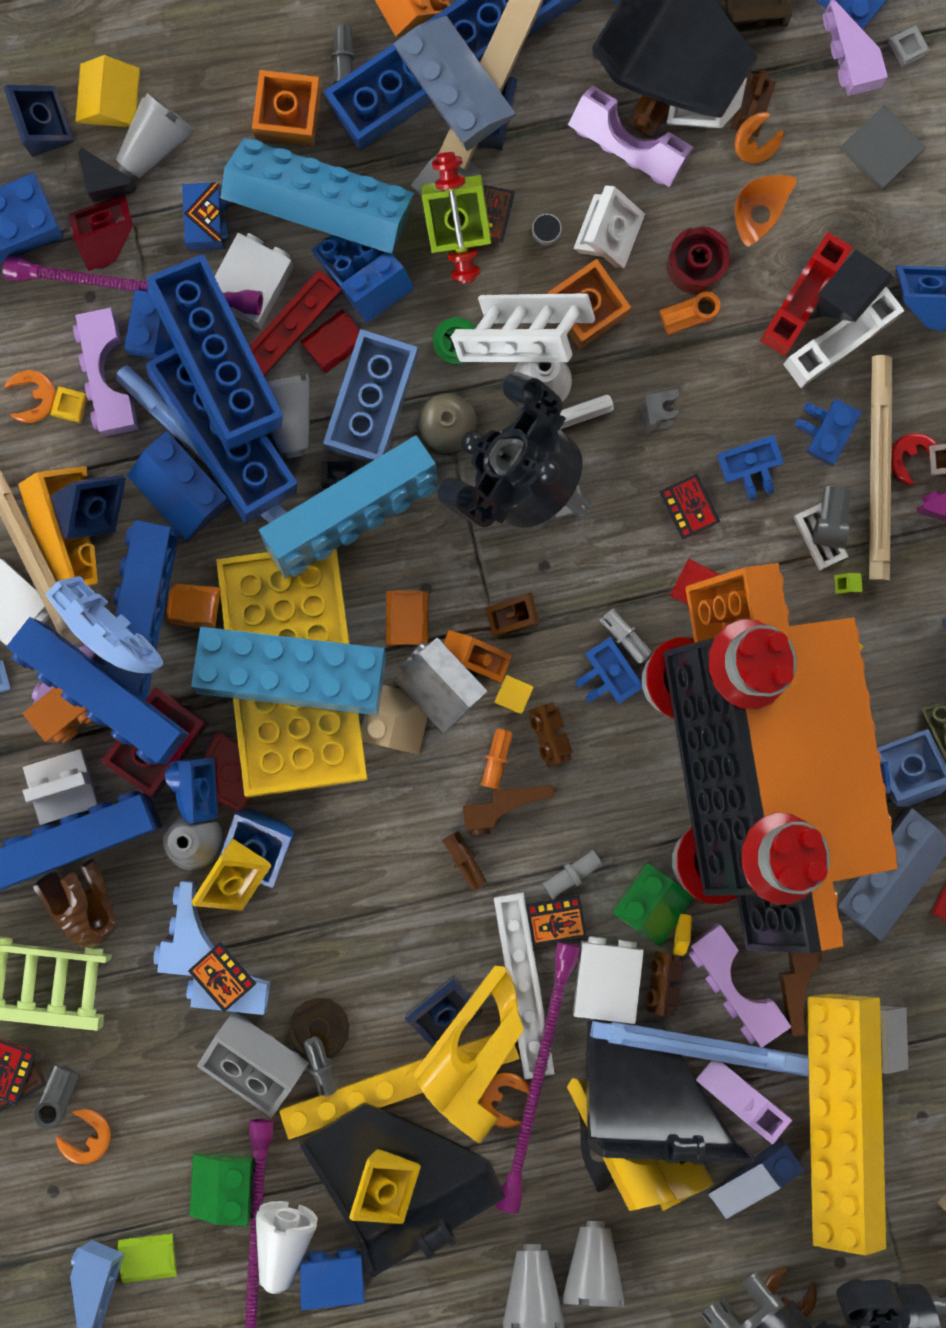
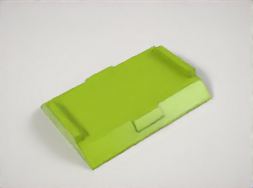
(147, 1258)

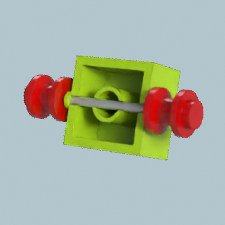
(456, 216)

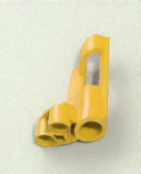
(456, 1080)
(647, 1180)

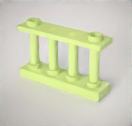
(56, 1012)

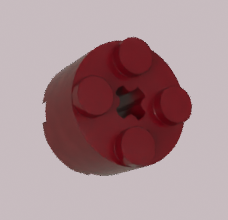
(690, 245)

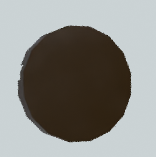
(322, 1019)

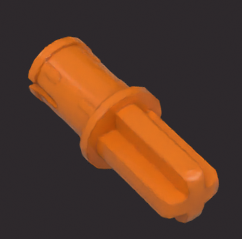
(497, 758)

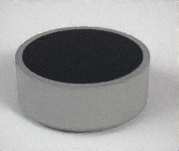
(546, 229)

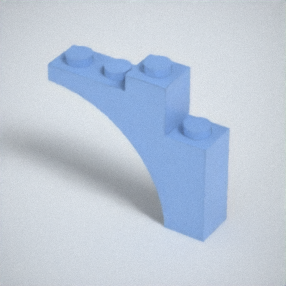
(191, 945)

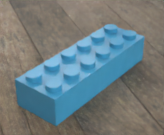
(316, 195)
(350, 507)
(289, 671)

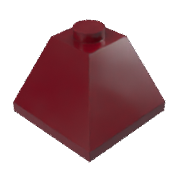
(101, 231)

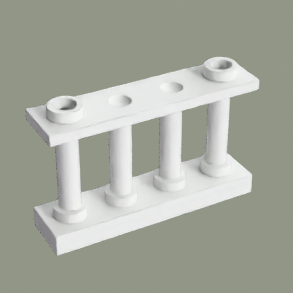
(523, 344)

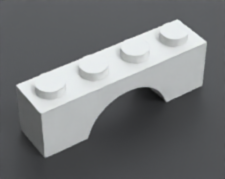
(842, 339)

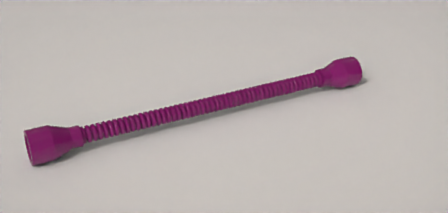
(20, 269)
(566, 959)
(260, 1137)

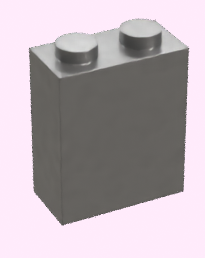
(439, 684)

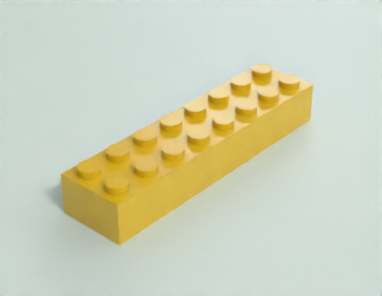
(846, 1123)

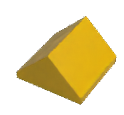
(107, 92)
(232, 879)
(385, 1189)

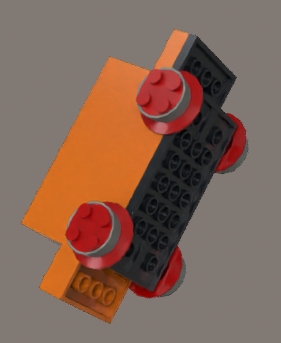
(772, 760)

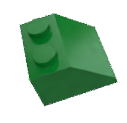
(652, 904)
(222, 1188)

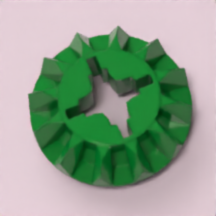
(442, 344)

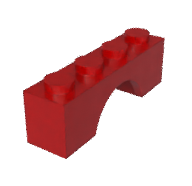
(804, 294)

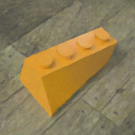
(64, 556)

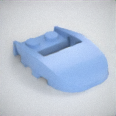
(106, 634)

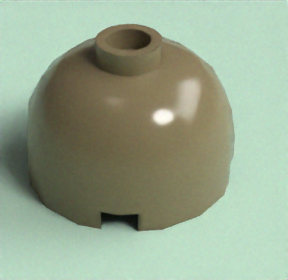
(445, 422)

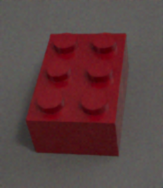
(151, 777)

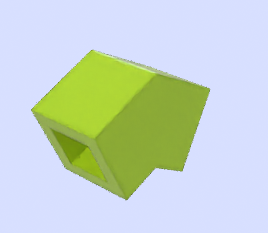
(853, 583)

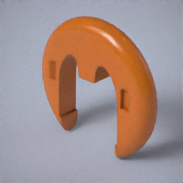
(747, 148)
(45, 392)
(493, 1094)
(97, 1146)

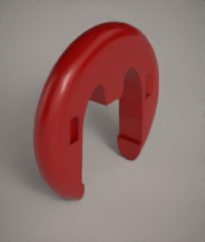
(908, 445)

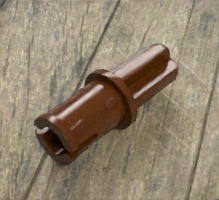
(464, 860)

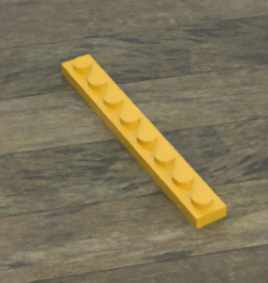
(375, 1090)

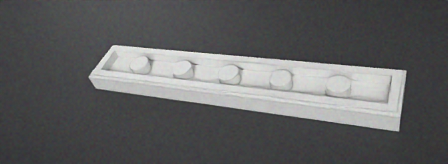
(521, 964)

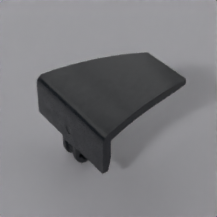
(651, 1107)
(448, 1191)

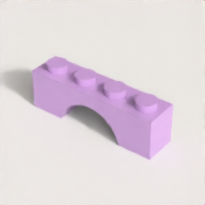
(598, 119)
(98, 337)
(760, 1018)

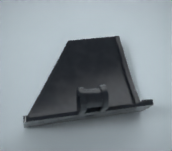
(676, 53)

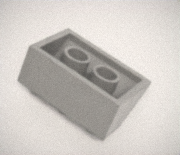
(252, 1064)

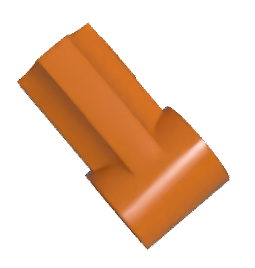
(687, 315)

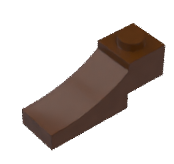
(482, 817)
(794, 987)

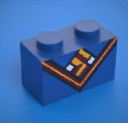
(204, 216)

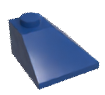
(924, 293)

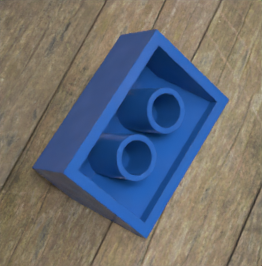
(177, 486)

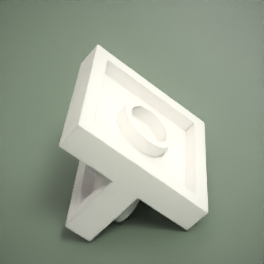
(610, 227)
(60, 786)

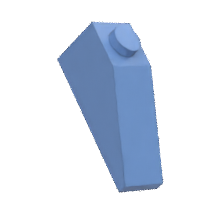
(93, 1282)

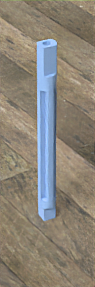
(156, 406)
(701, 1047)

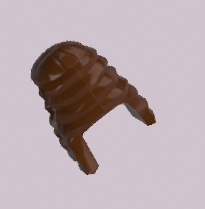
(80, 913)

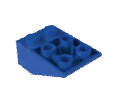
(366, 275)

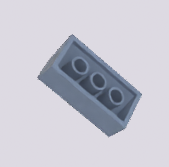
(454, 80)
(882, 897)

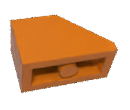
(478, 655)

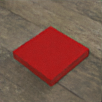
(228, 772)

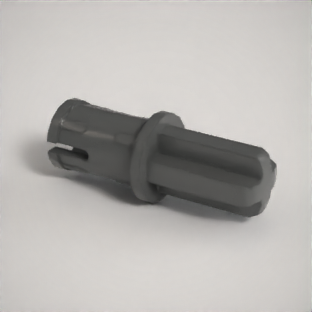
(342, 52)
(320, 1066)

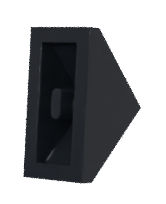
(102, 179)

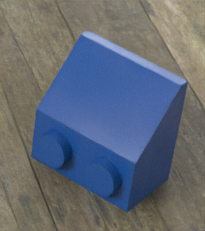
(146, 332)
(332, 1279)

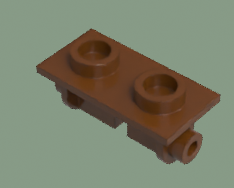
(755, 99)
(648, 115)
(552, 747)
(661, 997)

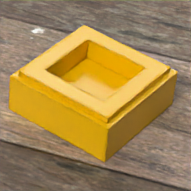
(69, 405)
(513, 694)
(682, 935)

